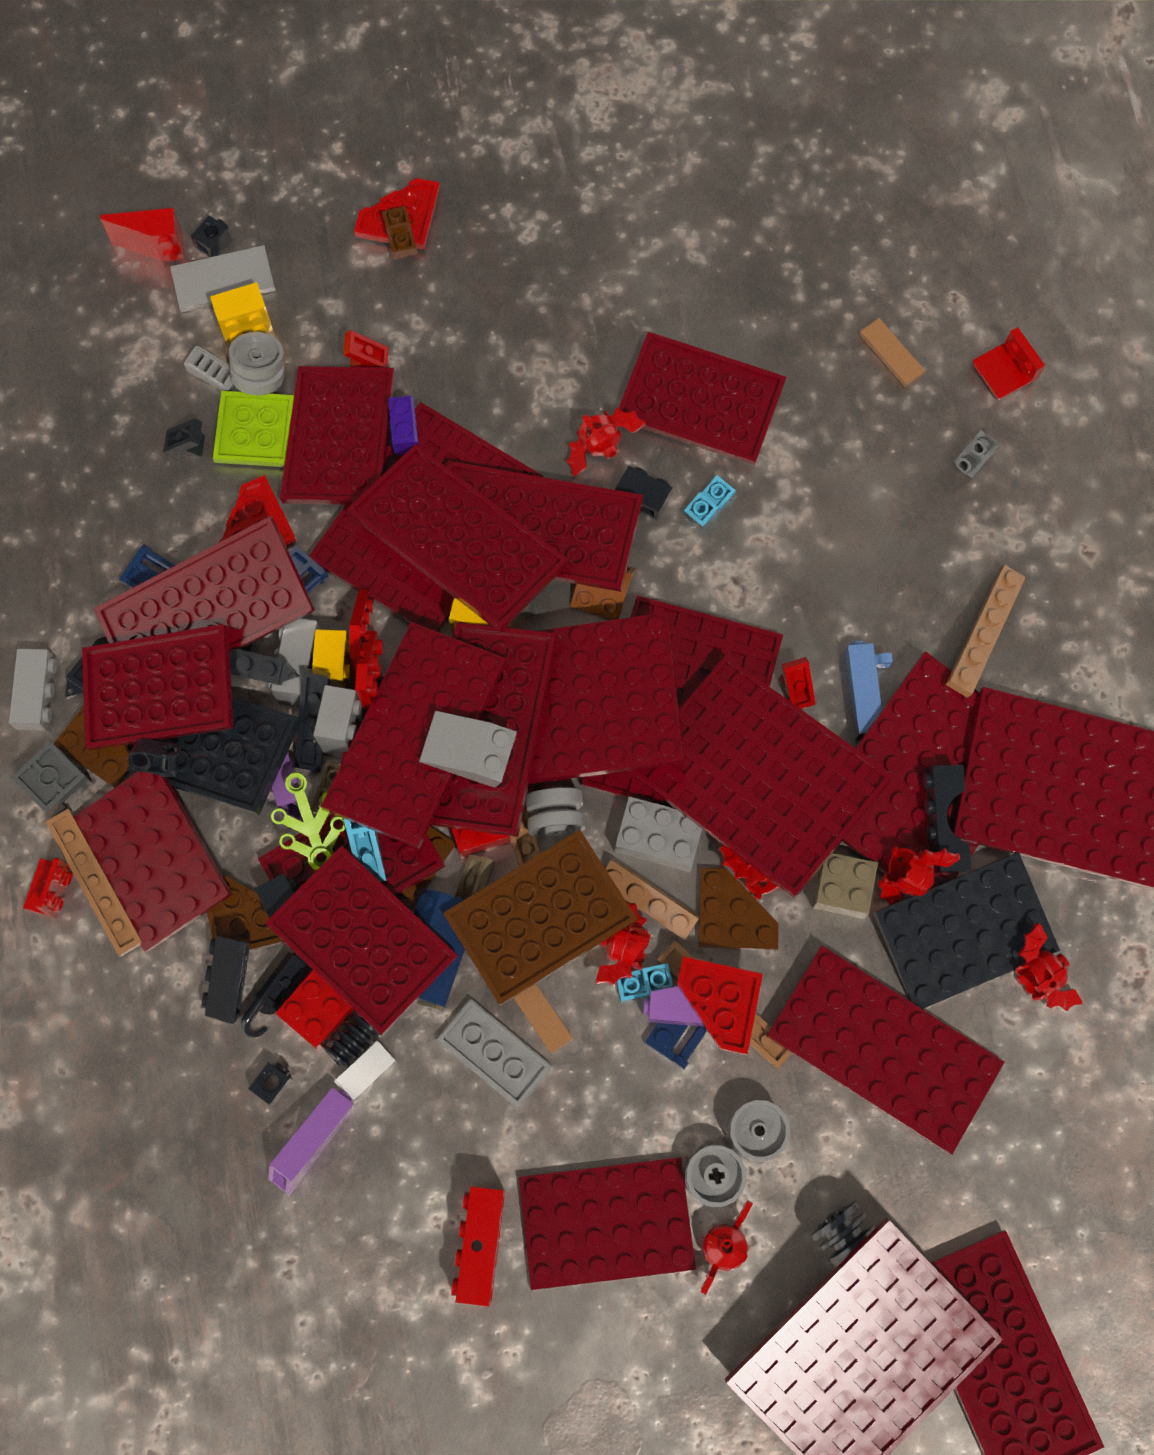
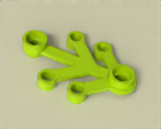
(309, 826)

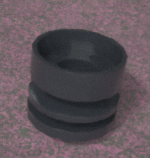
(841, 1232)

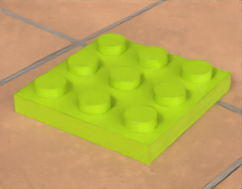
(252, 429)

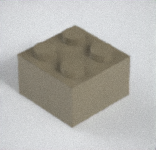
(845, 886)

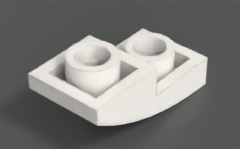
(364, 1070)

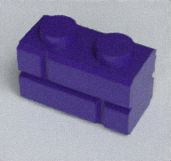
(403, 424)

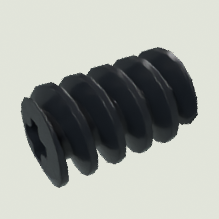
(351, 1041)

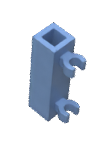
(863, 683)

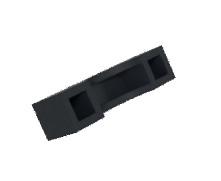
(942, 786)

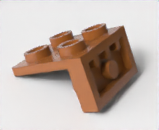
(602, 601)

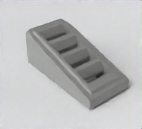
(197, 368)

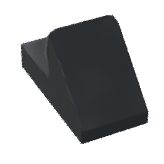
(185, 439)

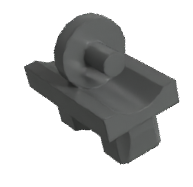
(977, 453)

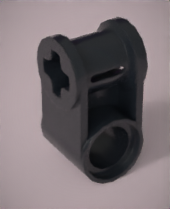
(154, 757)

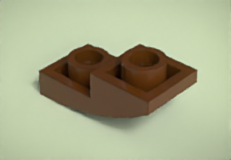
(399, 232)

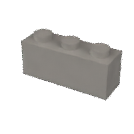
(32, 689)

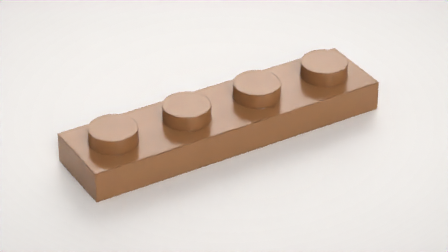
(652, 900)

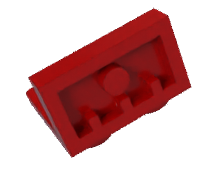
(1009, 365)
(48, 887)

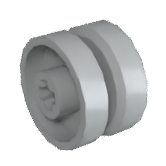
(256, 363)
(555, 812)
(772, 1122)
(728, 1166)

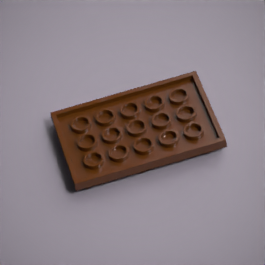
(539, 917)

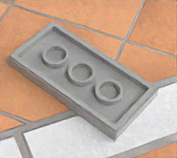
(217, 274)
(494, 1053)

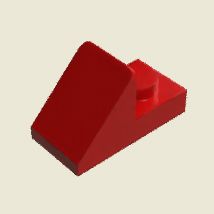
(364, 351)
(798, 683)

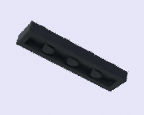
(308, 752)

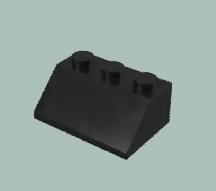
(226, 977)

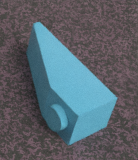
(366, 848)

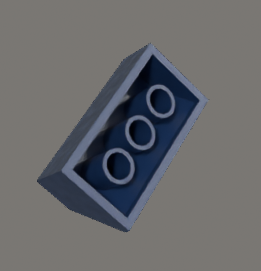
(430, 911)

